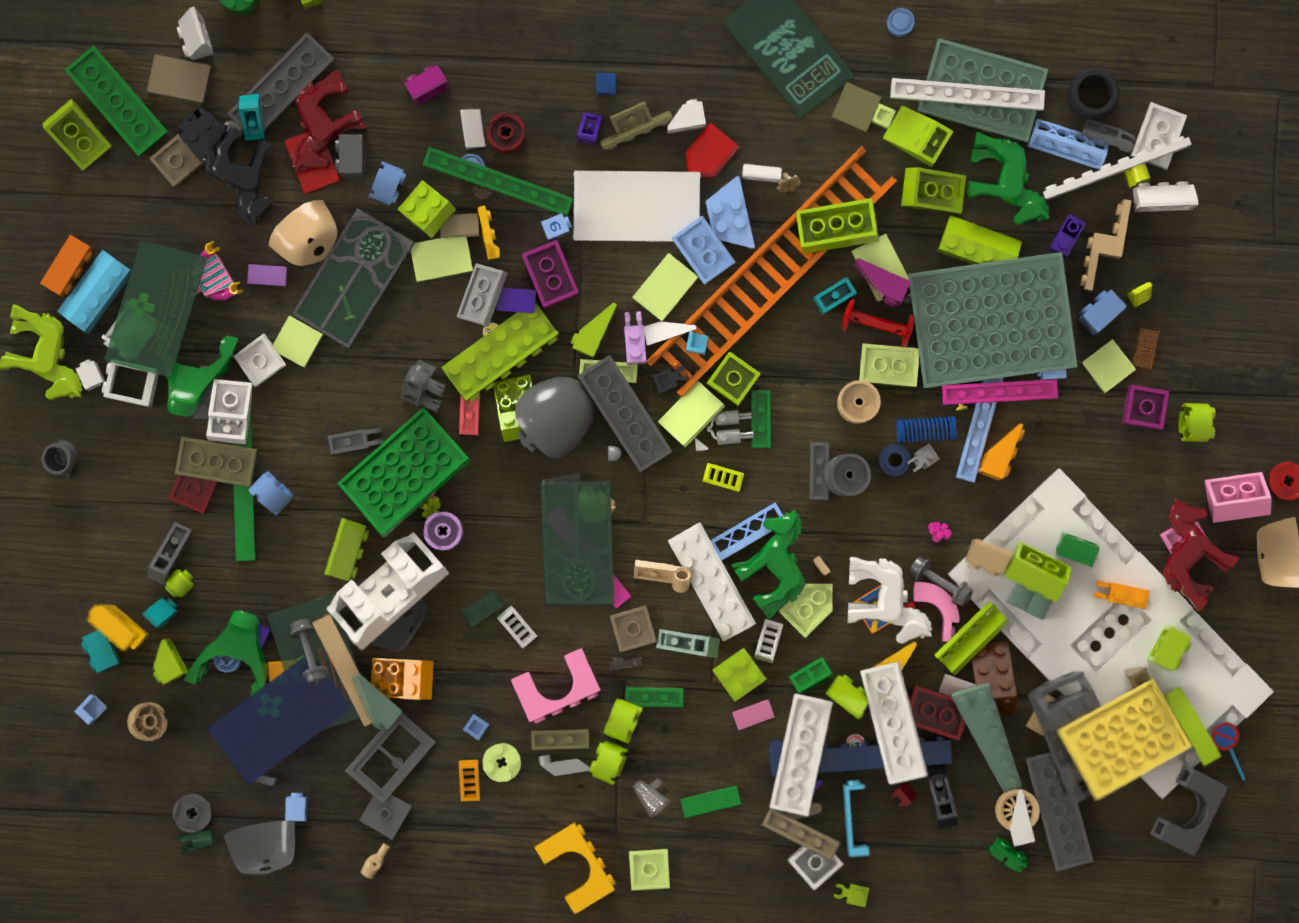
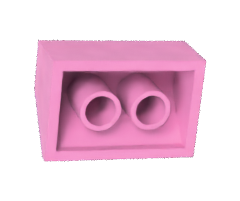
(1238, 497)

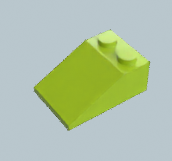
(76, 134)
(933, 190)
(847, 695)

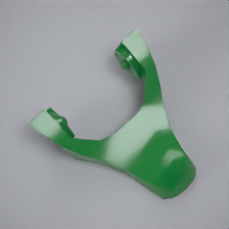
(191, 383)
(237, 641)

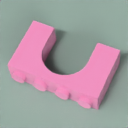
(583, 686)

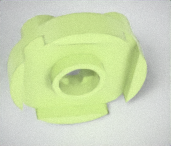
(512, 759)

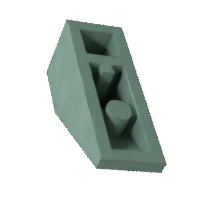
(688, 643)
(377, 706)

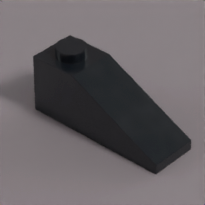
(942, 797)

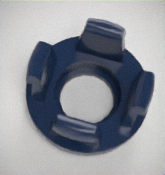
(886, 467)

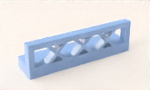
(1067, 146)
(747, 539)

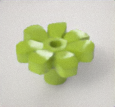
(430, 506)

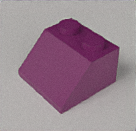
(427, 84)

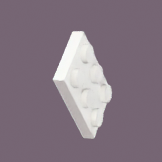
(1159, 127)

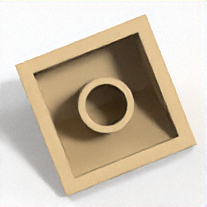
(988, 557)

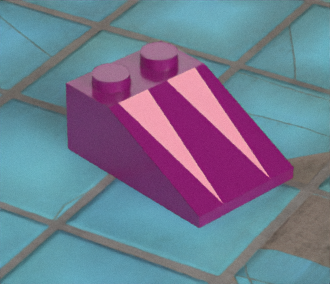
(886, 284)

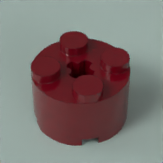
(510, 123)

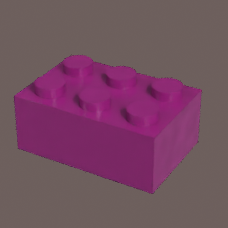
(550, 274)

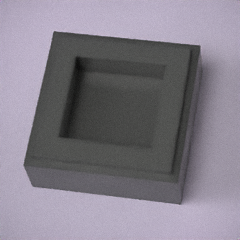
(268, 780)

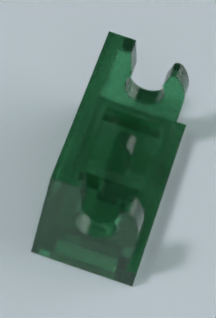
(483, 608)

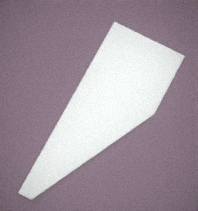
(664, 330)
(1020, 824)

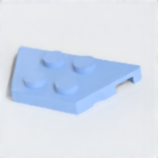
(729, 215)

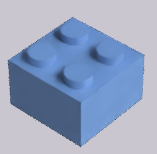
(1104, 310)

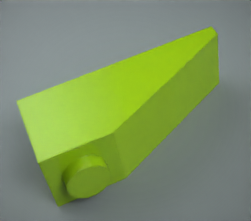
(592, 334)

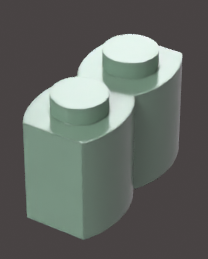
(1029, 601)

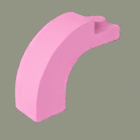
(942, 600)

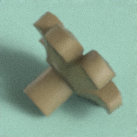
(788, 183)

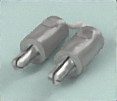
(728, 418)

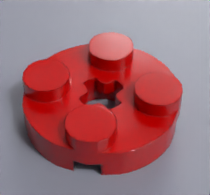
(1277, 477)

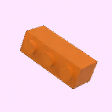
(67, 266)

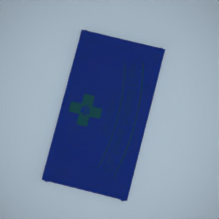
(277, 720)

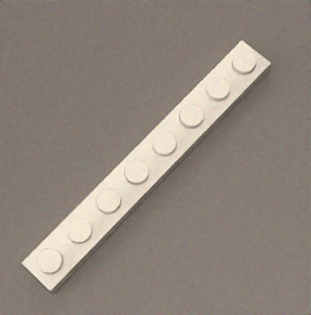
(967, 94)
(1123, 164)

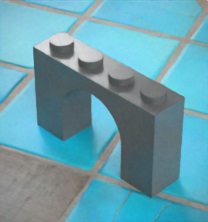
(1209, 796)

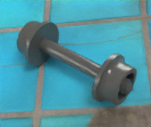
(961, 594)
(302, 629)

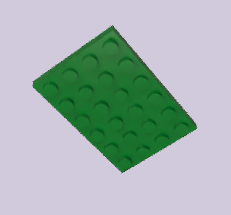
(403, 472)

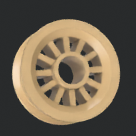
(999, 808)

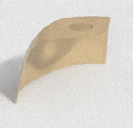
(305, 222)
(1281, 553)

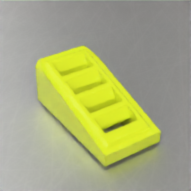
(1140, 294)
(709, 467)

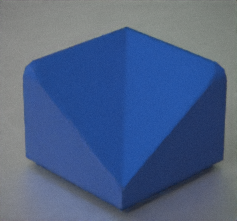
(606, 84)

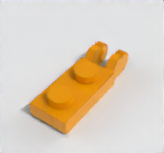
(1124, 594)

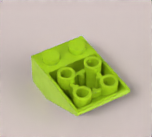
(918, 135)
(507, 395)

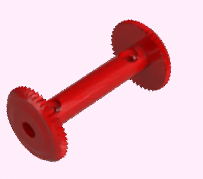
(878, 323)

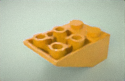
(996, 460)
(403, 678)

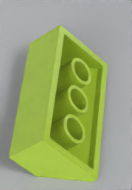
(976, 243)

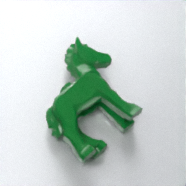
(1011, 178)
(778, 561)

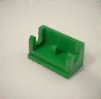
(1077, 549)
(811, 676)

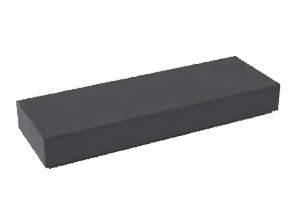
(818, 459)

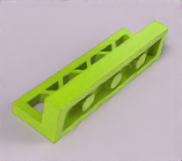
(973, 639)

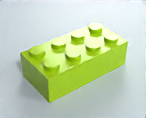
(837, 226)

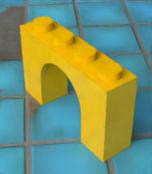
(117, 626)
(599, 882)

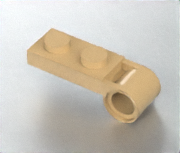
(663, 572)

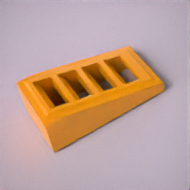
(469, 764)

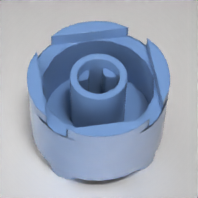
(386, 183)
(270, 493)

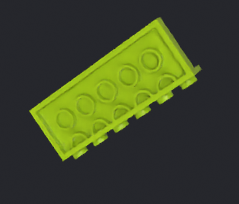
(500, 352)

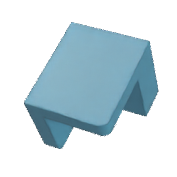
(696, 343)

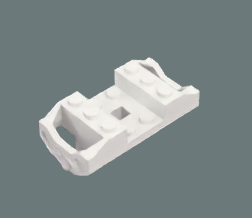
(387, 591)

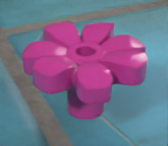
(939, 531)

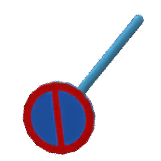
(1225, 738)

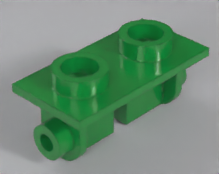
(1016, 859)

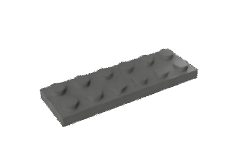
(287, 79)
(625, 413)
(1058, 814)

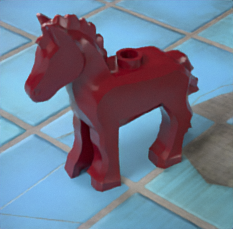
(319, 125)
(1188, 553)

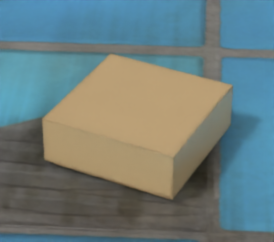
(821, 566)

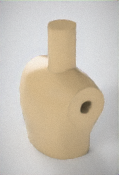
(374, 862)

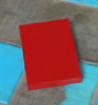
(314, 178)

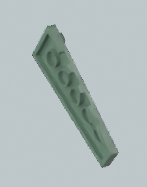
(984, 722)

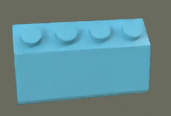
(95, 292)

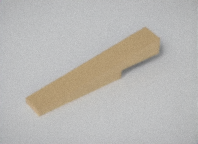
(341, 661)

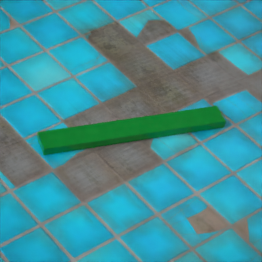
(497, 181)
(244, 515)

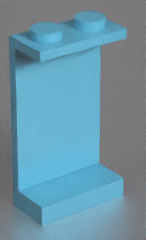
(852, 850)

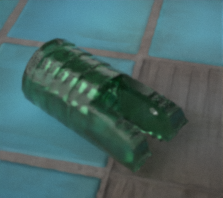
(200, 840)

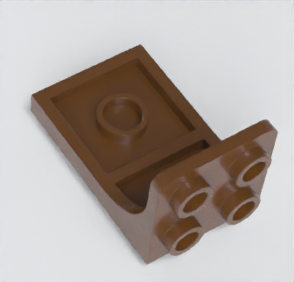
(994, 667)

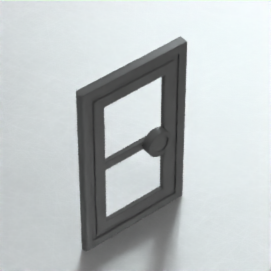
(404, 768)

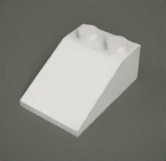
(195, 35)

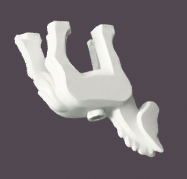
(890, 599)

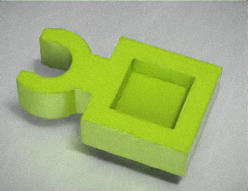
(855, 894)

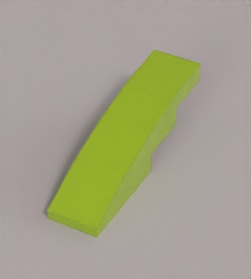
(1192, 726)

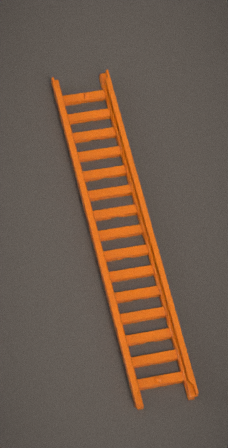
(757, 258)

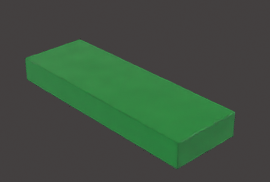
(761, 418)
(655, 696)
(710, 801)

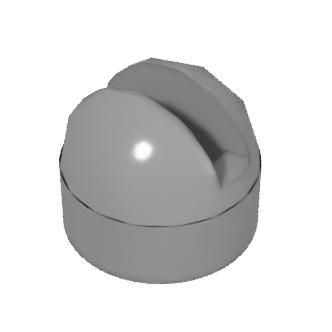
(614, 453)

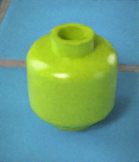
(179, 583)

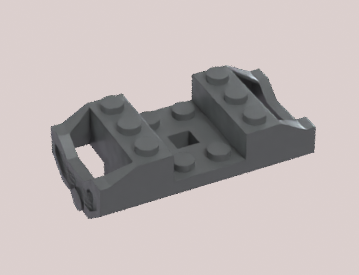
(1058, 714)

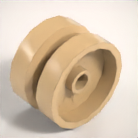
(858, 413)

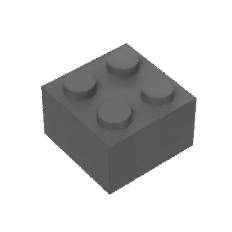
(351, 156)

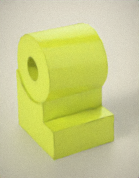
(1137, 175)

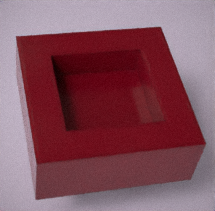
(905, 794)

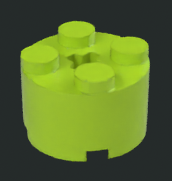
(1196, 422)
(622, 720)
(609, 762)

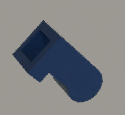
(775, 751)

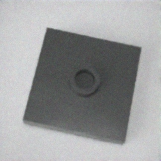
(387, 816)

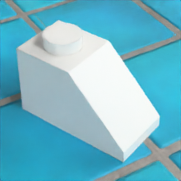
(688, 117)

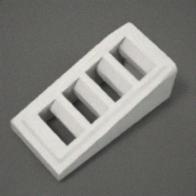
(505, 615)
(762, 656)

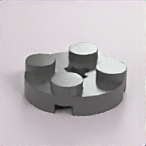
(183, 819)

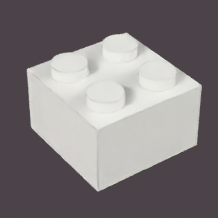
(813, 867)

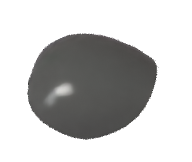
(554, 416)

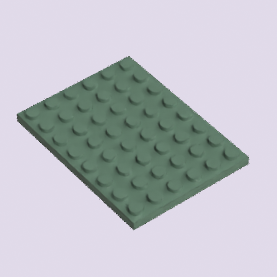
(993, 320)

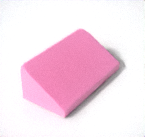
(753, 714)

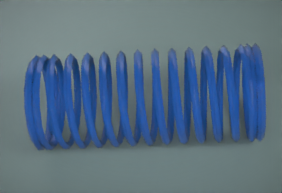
(901, 426)

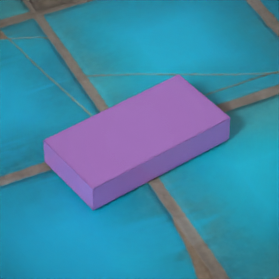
(267, 275)

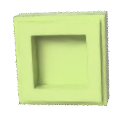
(883, 116)

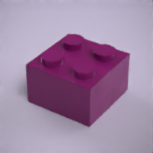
(1145, 407)

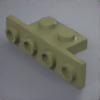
(633, 122)

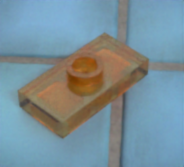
(1145, 348)

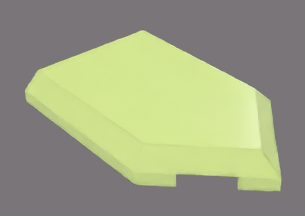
(809, 608)

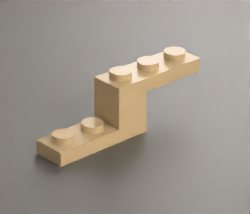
(1105, 245)

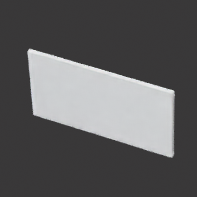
(634, 204)

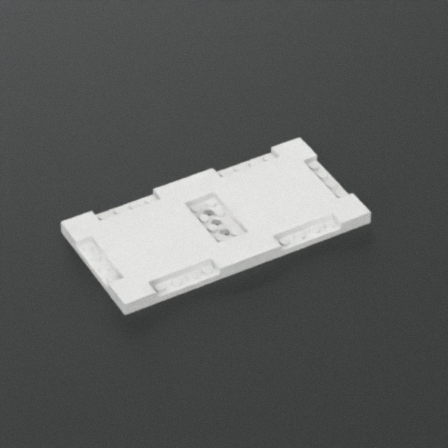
(1210, 673)

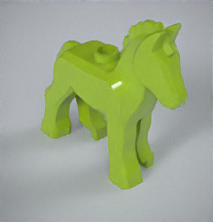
(46, 354)

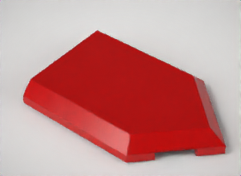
(710, 152)

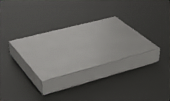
(482, 295)

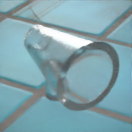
(650, 798)

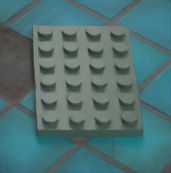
(977, 67)

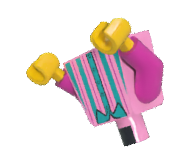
(215, 280)

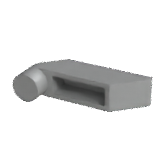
(563, 767)

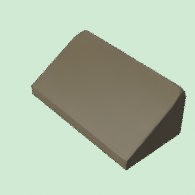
(461, 226)

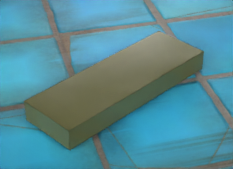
(560, 739)

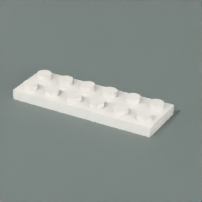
(712, 582)
(894, 723)
(801, 754)

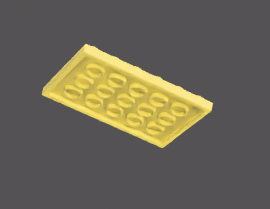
(1124, 739)

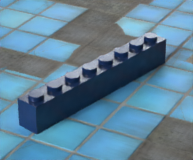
(870, 757)

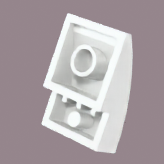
(229, 411)

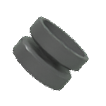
(857, 473)

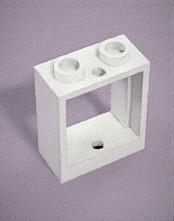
(149, 390)

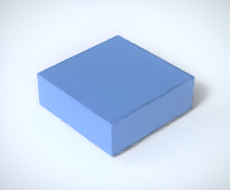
(476, 727)

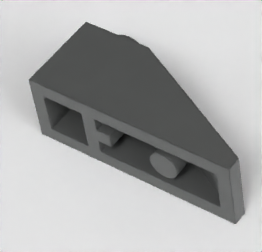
(168, 553)

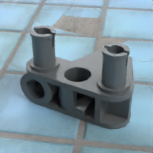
(416, 384)

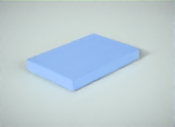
(703, 250)

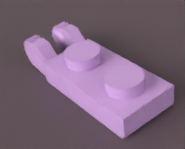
(635, 341)

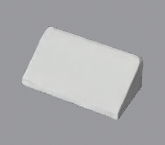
(472, 128)
(761, 173)
(951, 685)

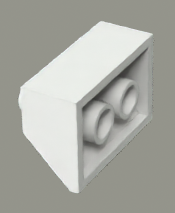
(1164, 197)

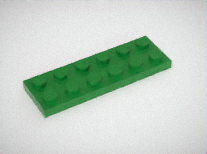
(116, 101)

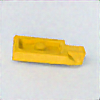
(487, 233)

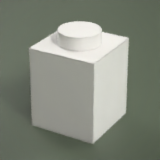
(90, 375)

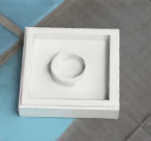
(259, 360)

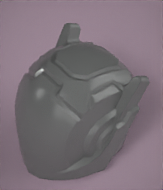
(59, 458)

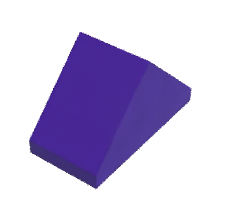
(589, 128)

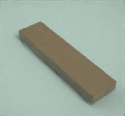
(801, 834)

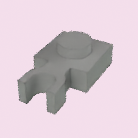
(924, 457)

